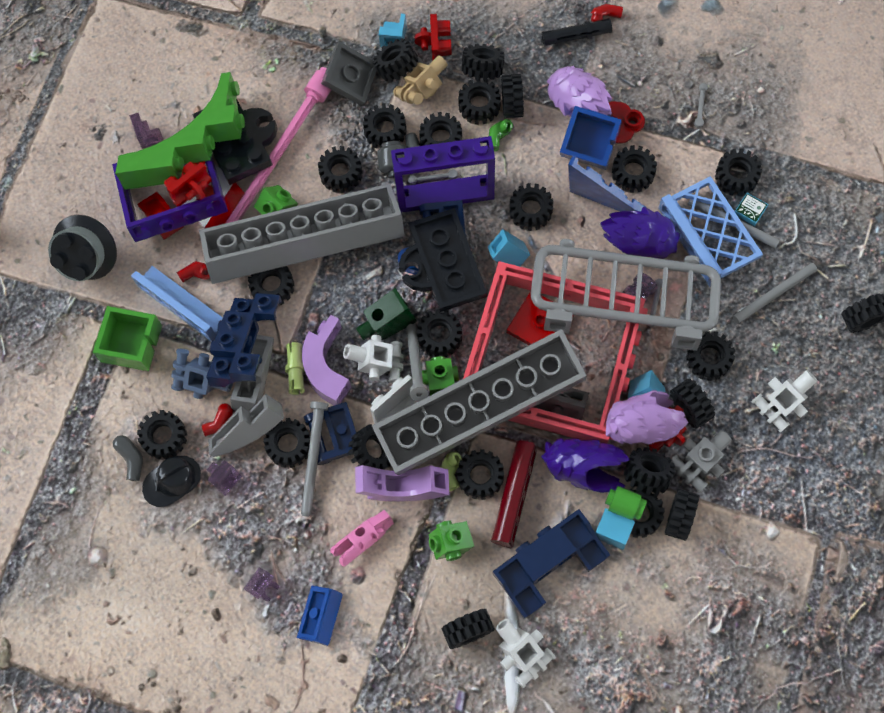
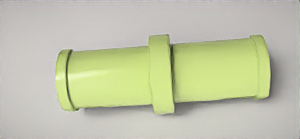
(295, 368)

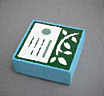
(751, 209)

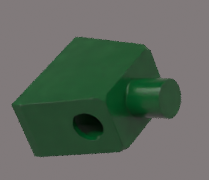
(386, 316)

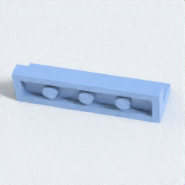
(179, 302)

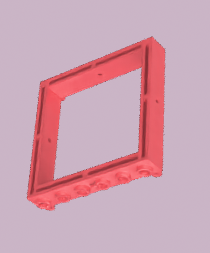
(574, 291)

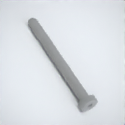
(418, 390)
(313, 453)

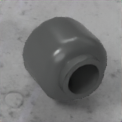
(385, 158)

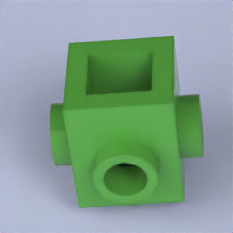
(274, 199)
(439, 374)
(450, 540)

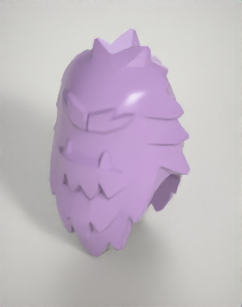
(578, 88)
(644, 419)

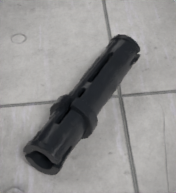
(576, 32)

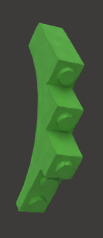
(193, 143)

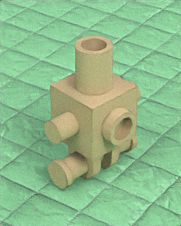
(421, 82)

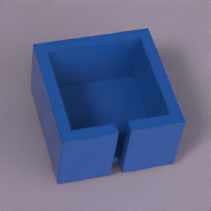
(590, 137)

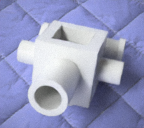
(377, 358)
(786, 398)
(523, 652)

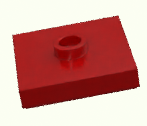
(529, 322)

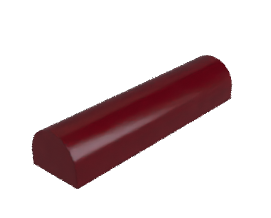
(514, 494)

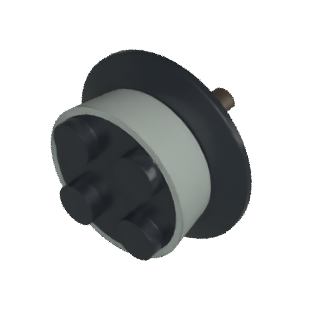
(82, 248)

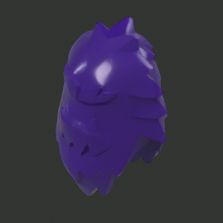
(641, 233)
(579, 461)

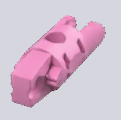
(362, 537)

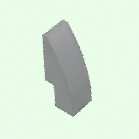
(250, 392)
(246, 426)

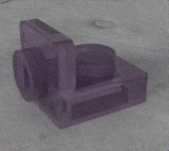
(143, 133)

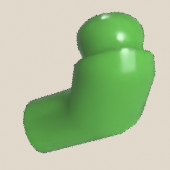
(499, 131)

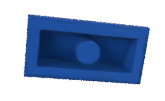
(320, 615)

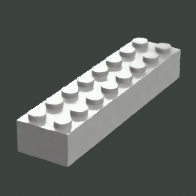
(301, 233)
(479, 402)

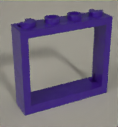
(441, 157)
(175, 217)

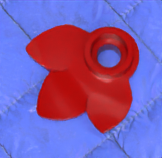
(622, 111)

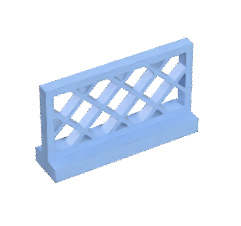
(690, 235)

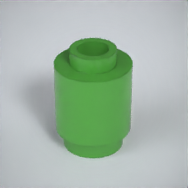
(625, 503)

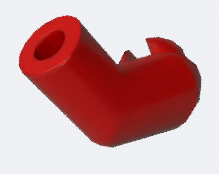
(606, 10)
(195, 269)
(223, 414)

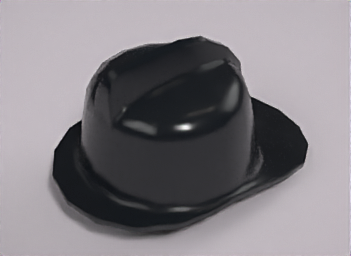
(171, 481)

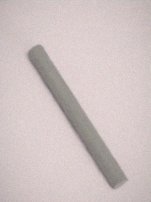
(754, 232)
(774, 293)

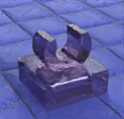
(223, 476)
(259, 583)

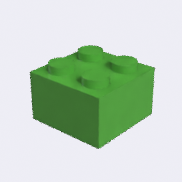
(127, 338)

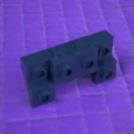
(236, 340)
(546, 554)

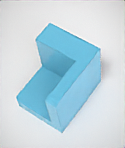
(392, 31)
(508, 249)
(645, 383)
(614, 529)

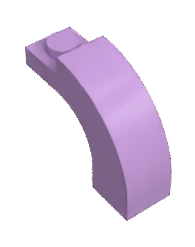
(325, 382)
(412, 485)

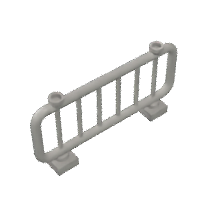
(559, 315)

